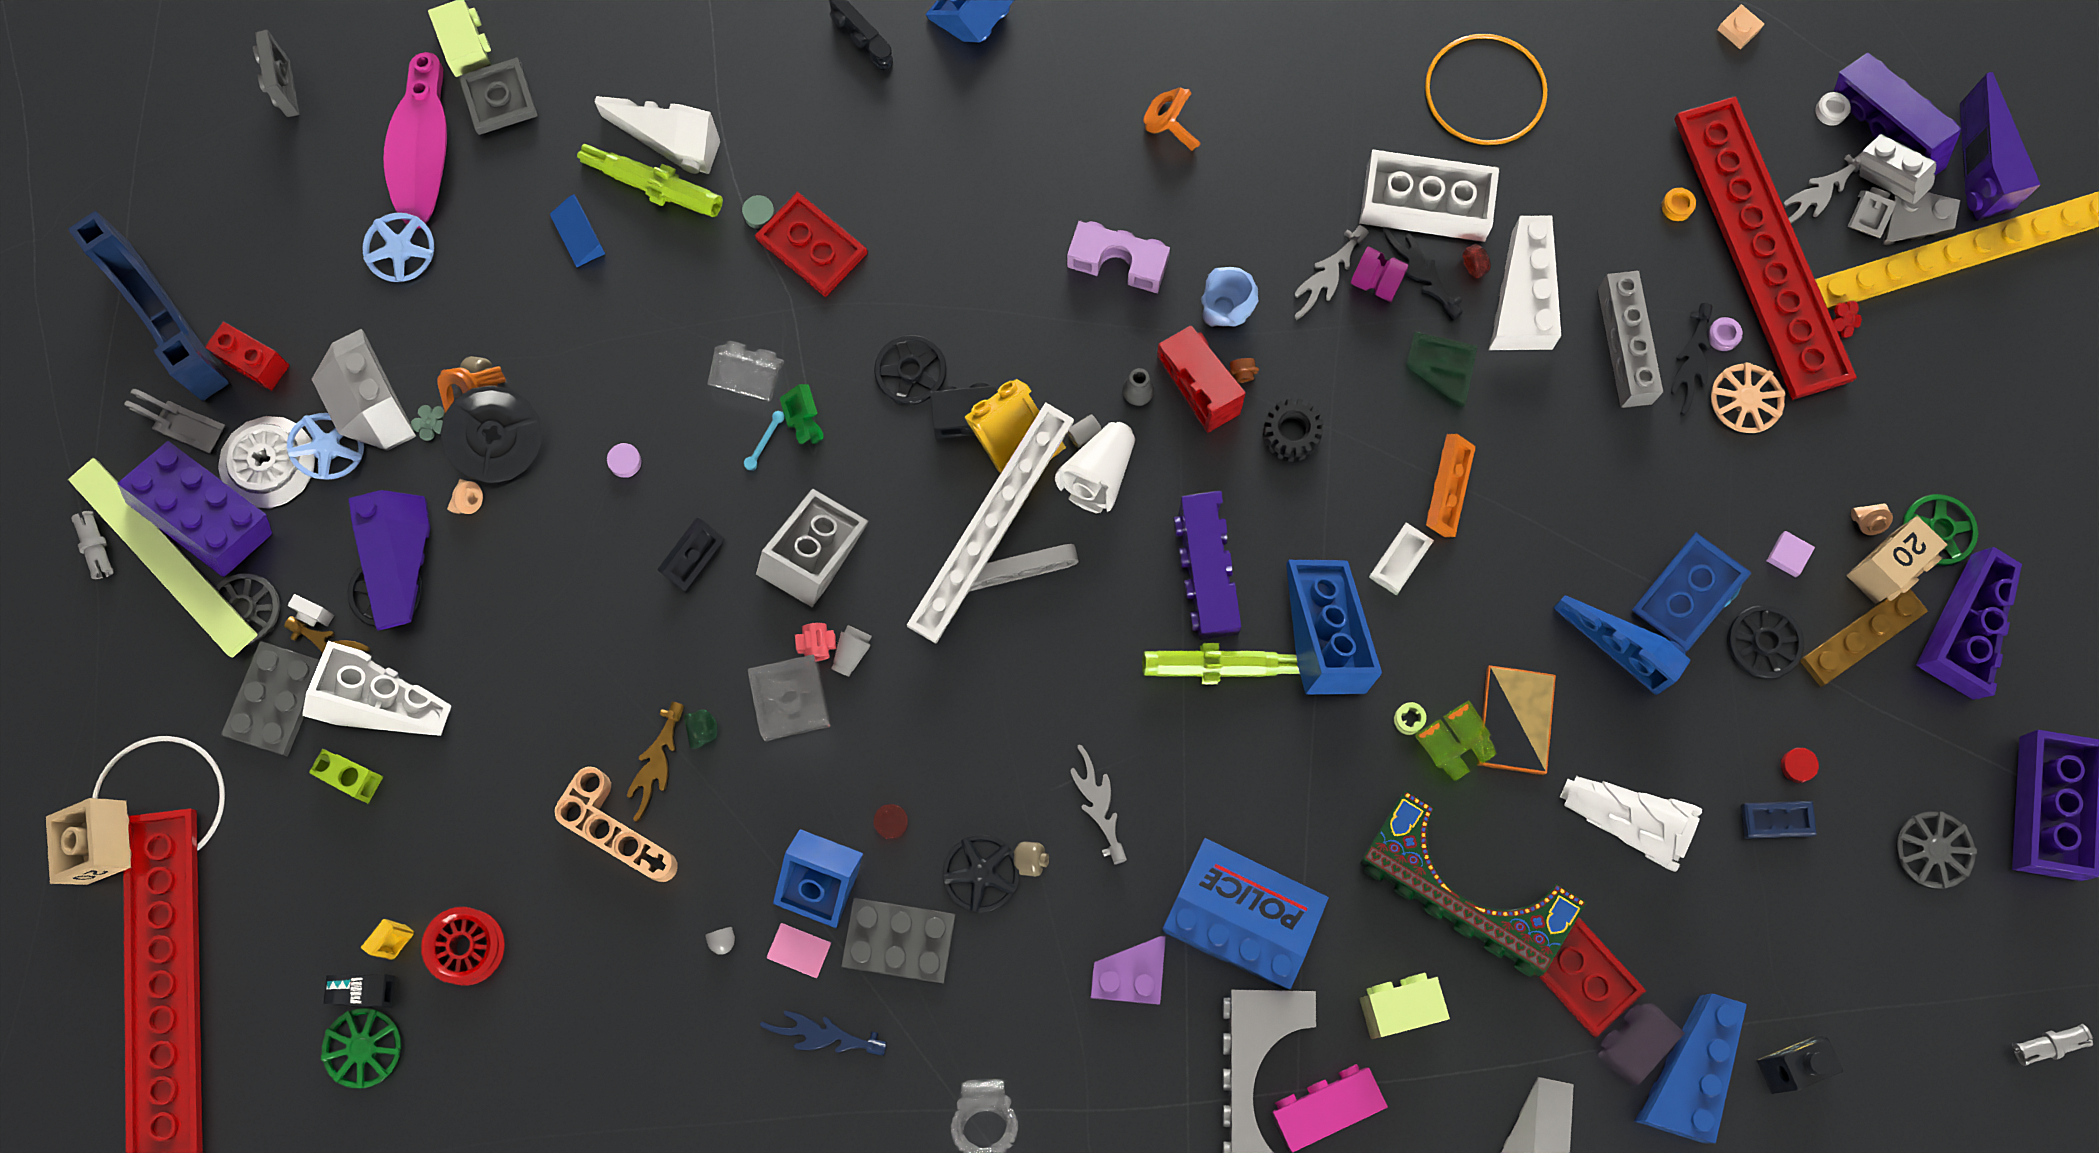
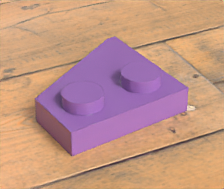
(1131, 974)

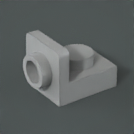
(1872, 212)

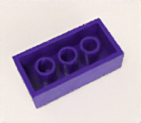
(195, 508)
(2057, 806)

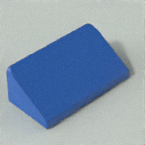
(576, 231)

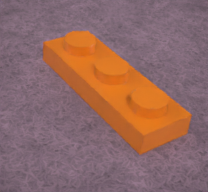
(1450, 485)

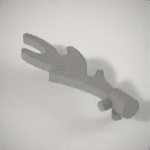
(1822, 193)
(1330, 275)
(1100, 798)

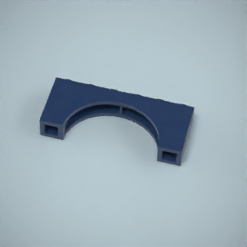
(178, 345)

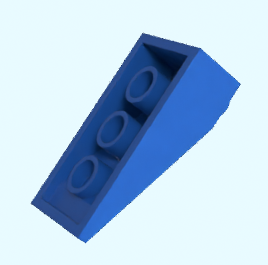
(1330, 629)

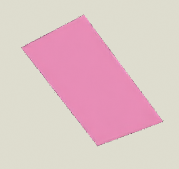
(798, 950)

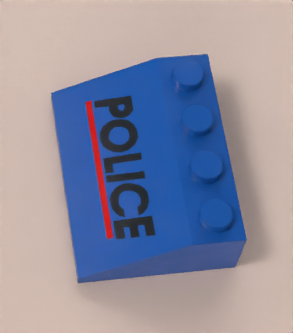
(1246, 915)

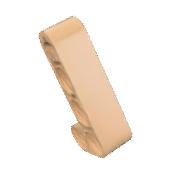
(618, 833)

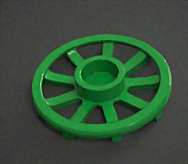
(360, 1048)

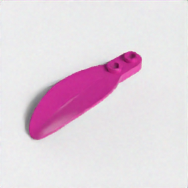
(417, 141)

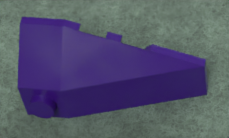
(390, 544)

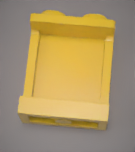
(1004, 421)

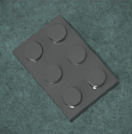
(271, 699)
(898, 940)

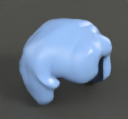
(1229, 297)

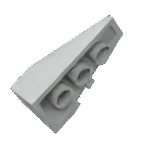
(1543, 1120)

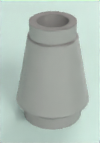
(850, 650)

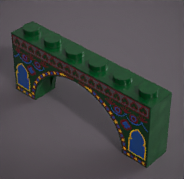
(1523, 934)

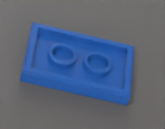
(1691, 591)

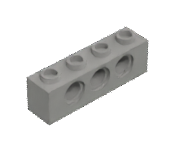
(1630, 339)

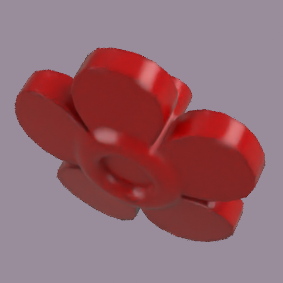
(1847, 318)

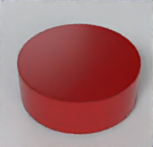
(1799, 765)

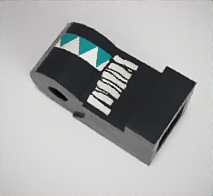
(360, 990)

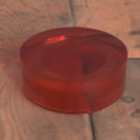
(890, 821)

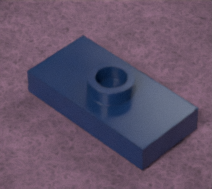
(1778, 819)

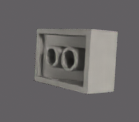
(810, 547)

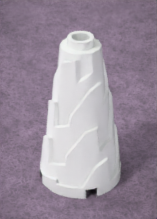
(1641, 820)

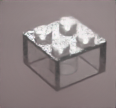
(789, 697)

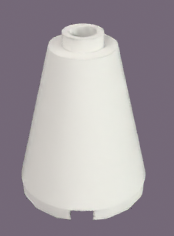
(1098, 468)

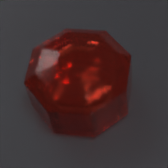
(1476, 260)

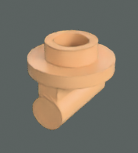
(466, 498)
(1872, 519)

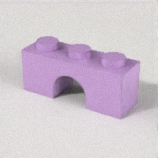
(1095, 244)

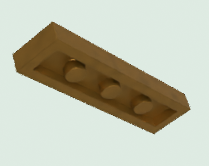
(1862, 637)

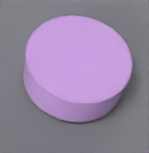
(1724, 334)
(624, 460)

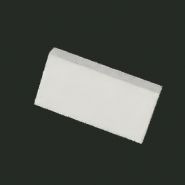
(1401, 558)

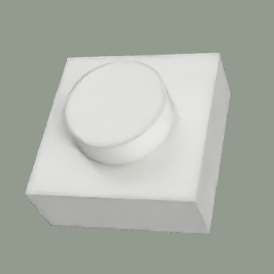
(310, 612)

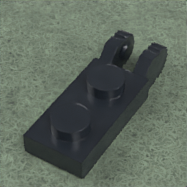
(862, 32)

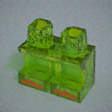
(1444, 747)

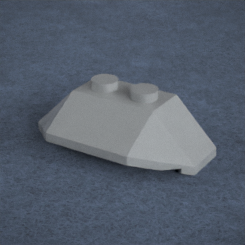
(360, 394)

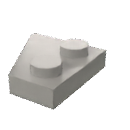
(1928, 216)

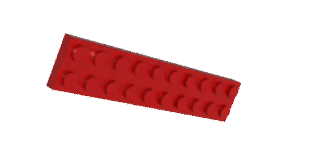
(1765, 248)
(162, 985)

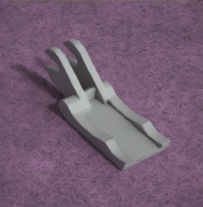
(180, 423)

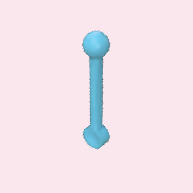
(751, 462)

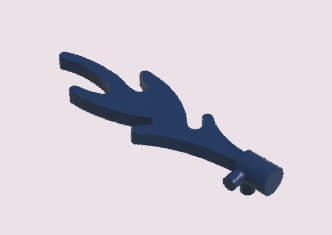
(819, 1038)

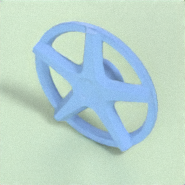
(397, 246)
(323, 446)

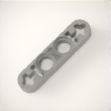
(1026, 565)

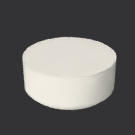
(1833, 108)

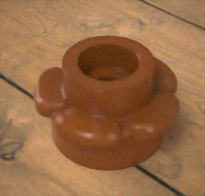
(1243, 369)

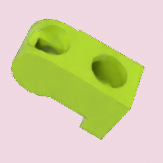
(346, 775)

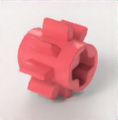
(816, 641)

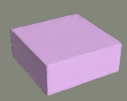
(1790, 554)

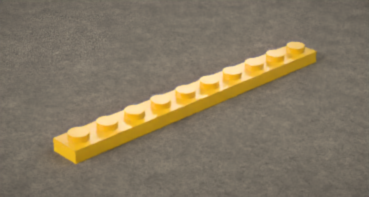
(1960, 251)

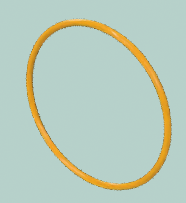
(1477, 141)

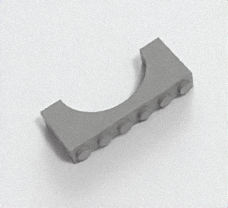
(1255, 1025)

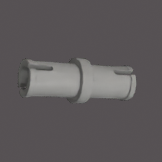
(92, 545)
(2053, 1045)

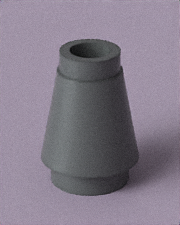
(1138, 387)

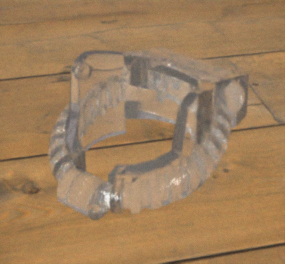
(980, 1097)

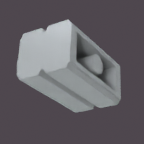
(1897, 168)

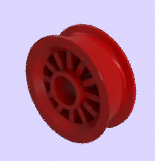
(438, 928)

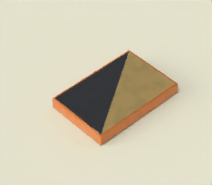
(1519, 718)

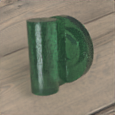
(700, 728)

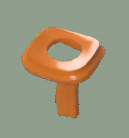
(1157, 124)
(466, 381)

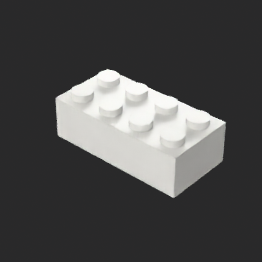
(1429, 195)

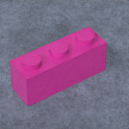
(1327, 1108)

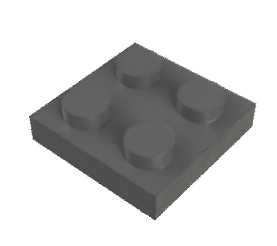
(275, 73)
(498, 96)

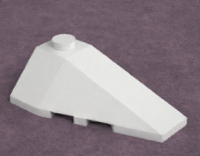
(677, 133)
(361, 694)

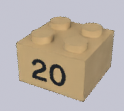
(1898, 561)
(88, 841)

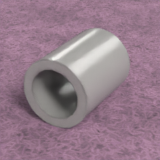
(1084, 431)

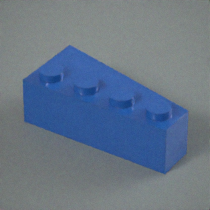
(1697, 1072)

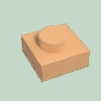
(1740, 26)

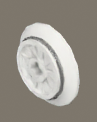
(272, 481)

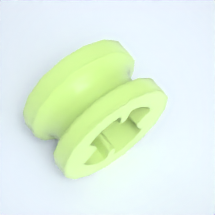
(1402, 711)

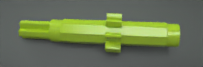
(658, 183)
(1212, 664)

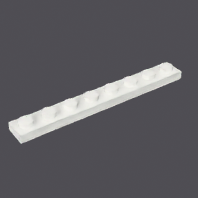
(990, 523)

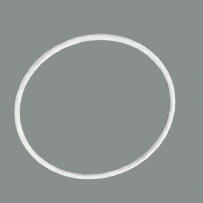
(188, 743)

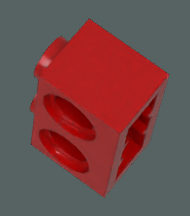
(247, 356)

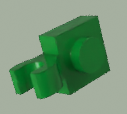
(798, 412)

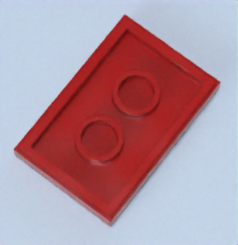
(811, 244)
(1591, 980)

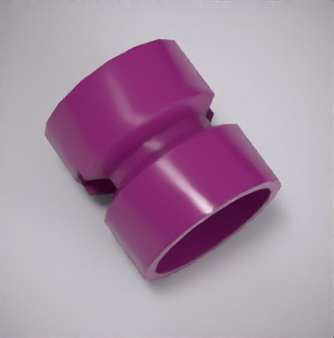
(1379, 274)

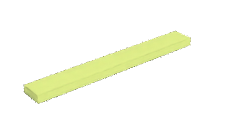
(164, 559)

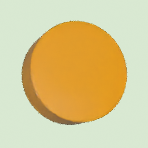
(1678, 204)

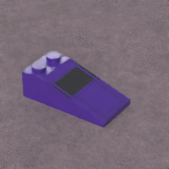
(1994, 157)

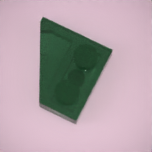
(1443, 364)

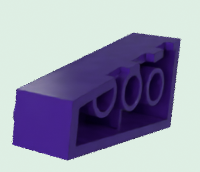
(1207, 566)
(1972, 625)

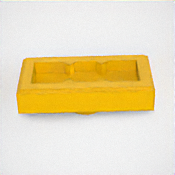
(387, 939)

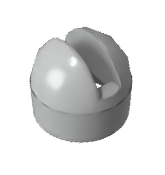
(721, 940)

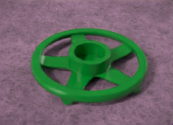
(1946, 527)

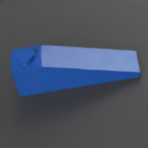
(1641, 652)

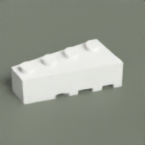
(1529, 292)

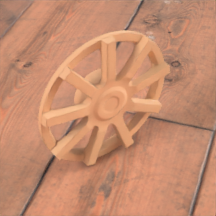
(1748, 397)

